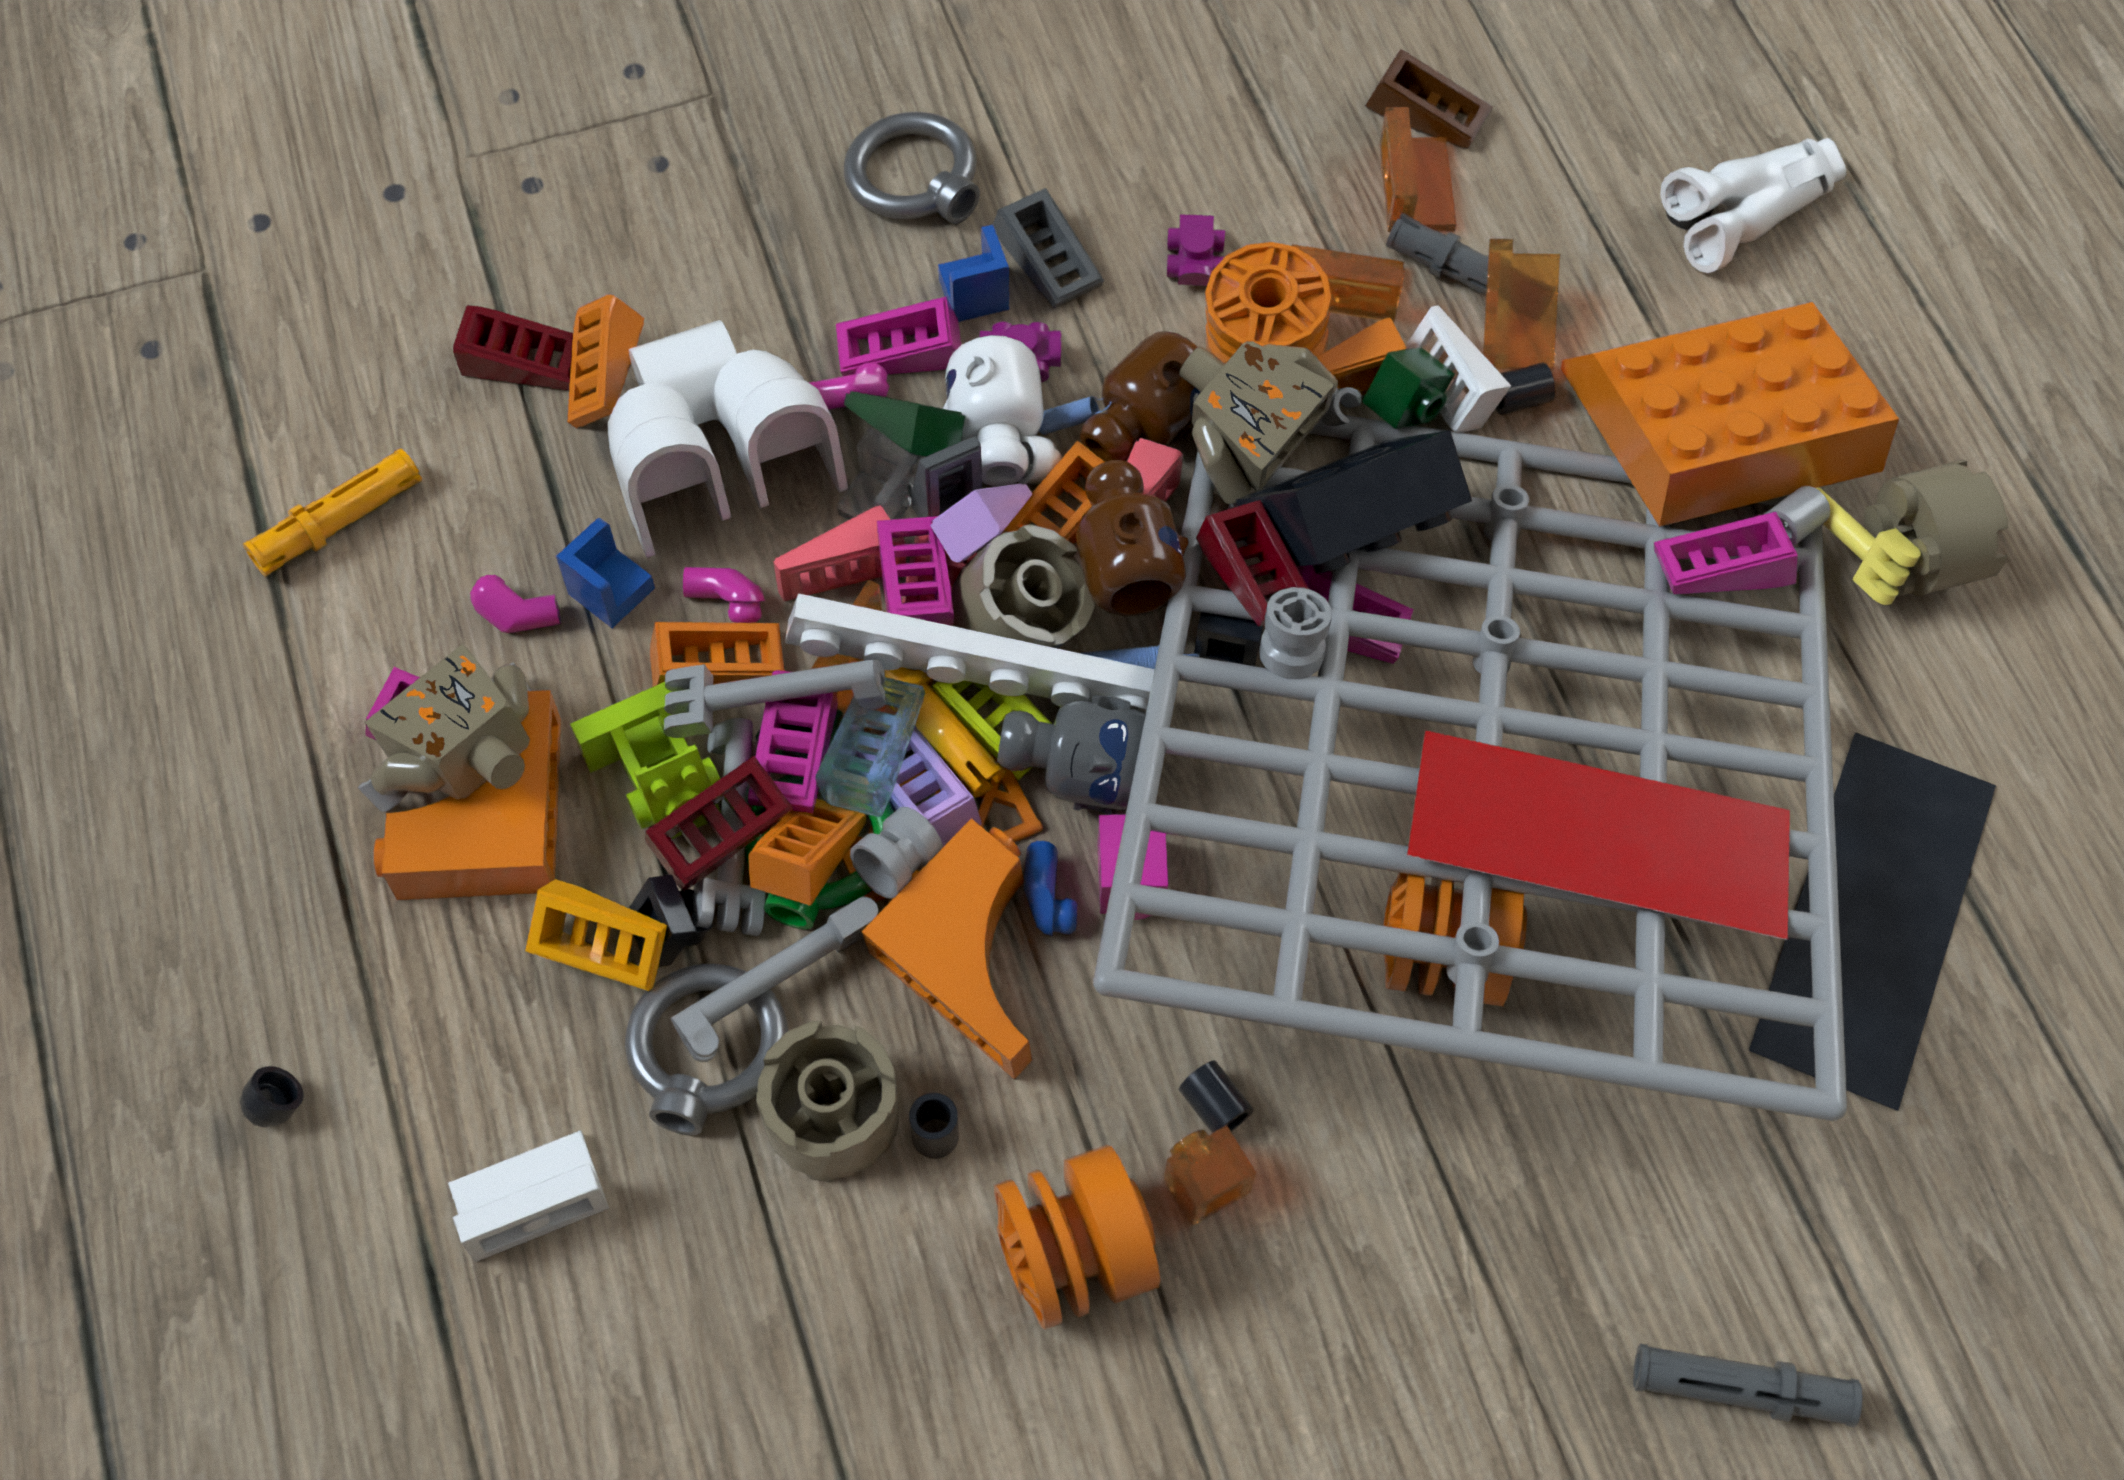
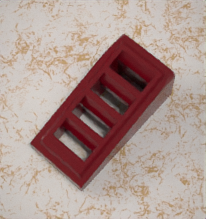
(500, 328)
(1253, 525)
(681, 820)

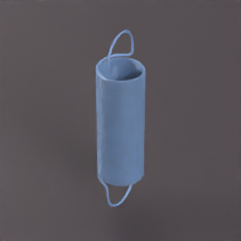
(1069, 415)

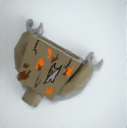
(1258, 411)
(451, 732)

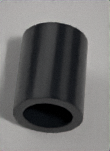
(1529, 388)
(1215, 1097)
(931, 1107)

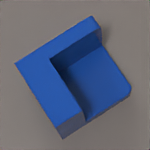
(977, 283)
(602, 575)

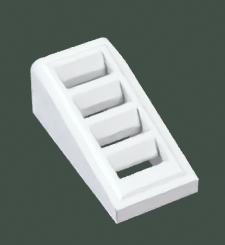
(1485, 384)

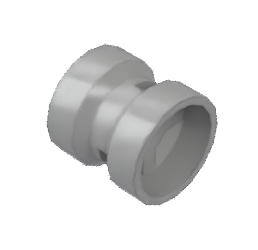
(1295, 633)
(893, 855)

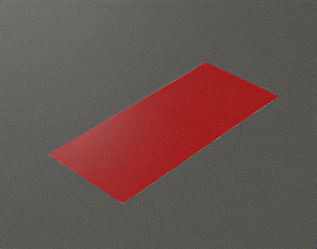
(1602, 834)

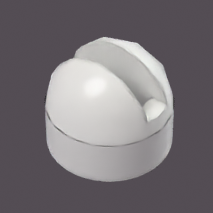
(1042, 458)

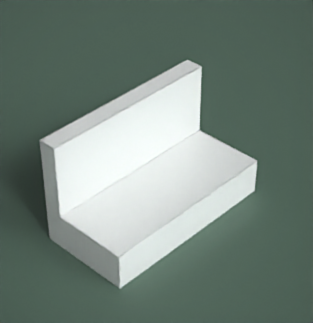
(526, 1196)

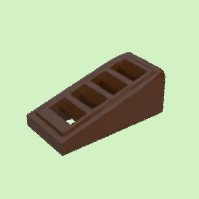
(1409, 80)

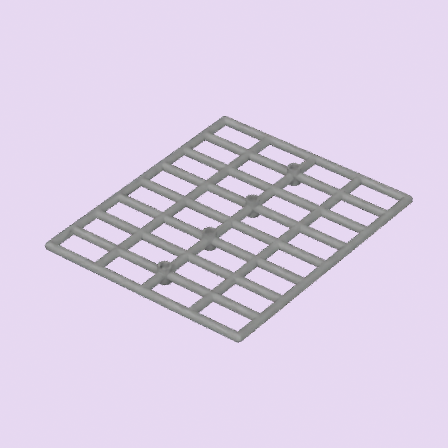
(1493, 648)

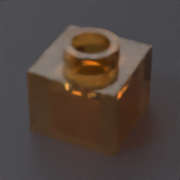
(1208, 1173)

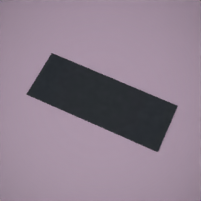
(1902, 871)

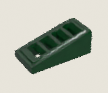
(910, 425)

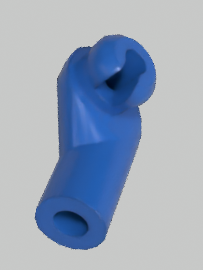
(1040, 886)

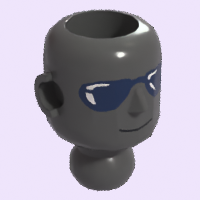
(1085, 752)

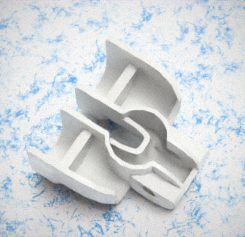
(703, 379)

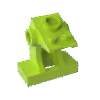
(658, 766)

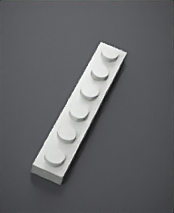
(962, 654)

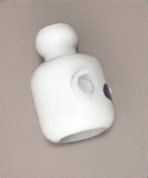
(1001, 397)

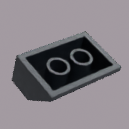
(1366, 499)

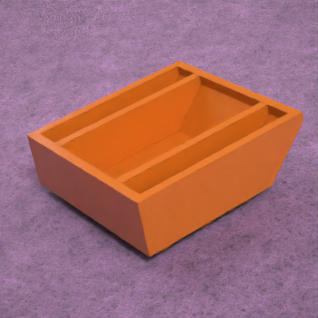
(1735, 412)

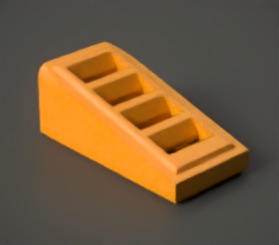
(549, 940)

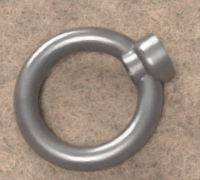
(948, 194)
(679, 1099)

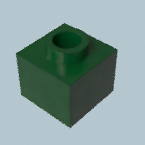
(1409, 388)

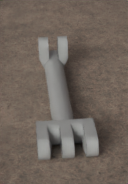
(696, 697)
(735, 740)
(839, 932)

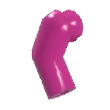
(868, 379)
(725, 584)
(508, 610)

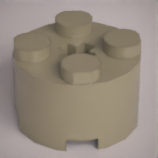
(1949, 519)
(1024, 589)
(848, 1068)

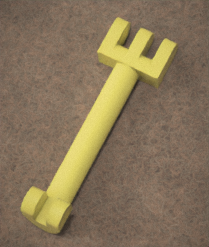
(1882, 557)

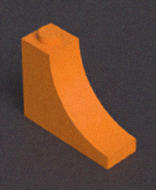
(490, 839)
(942, 935)

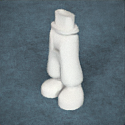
(1756, 193)

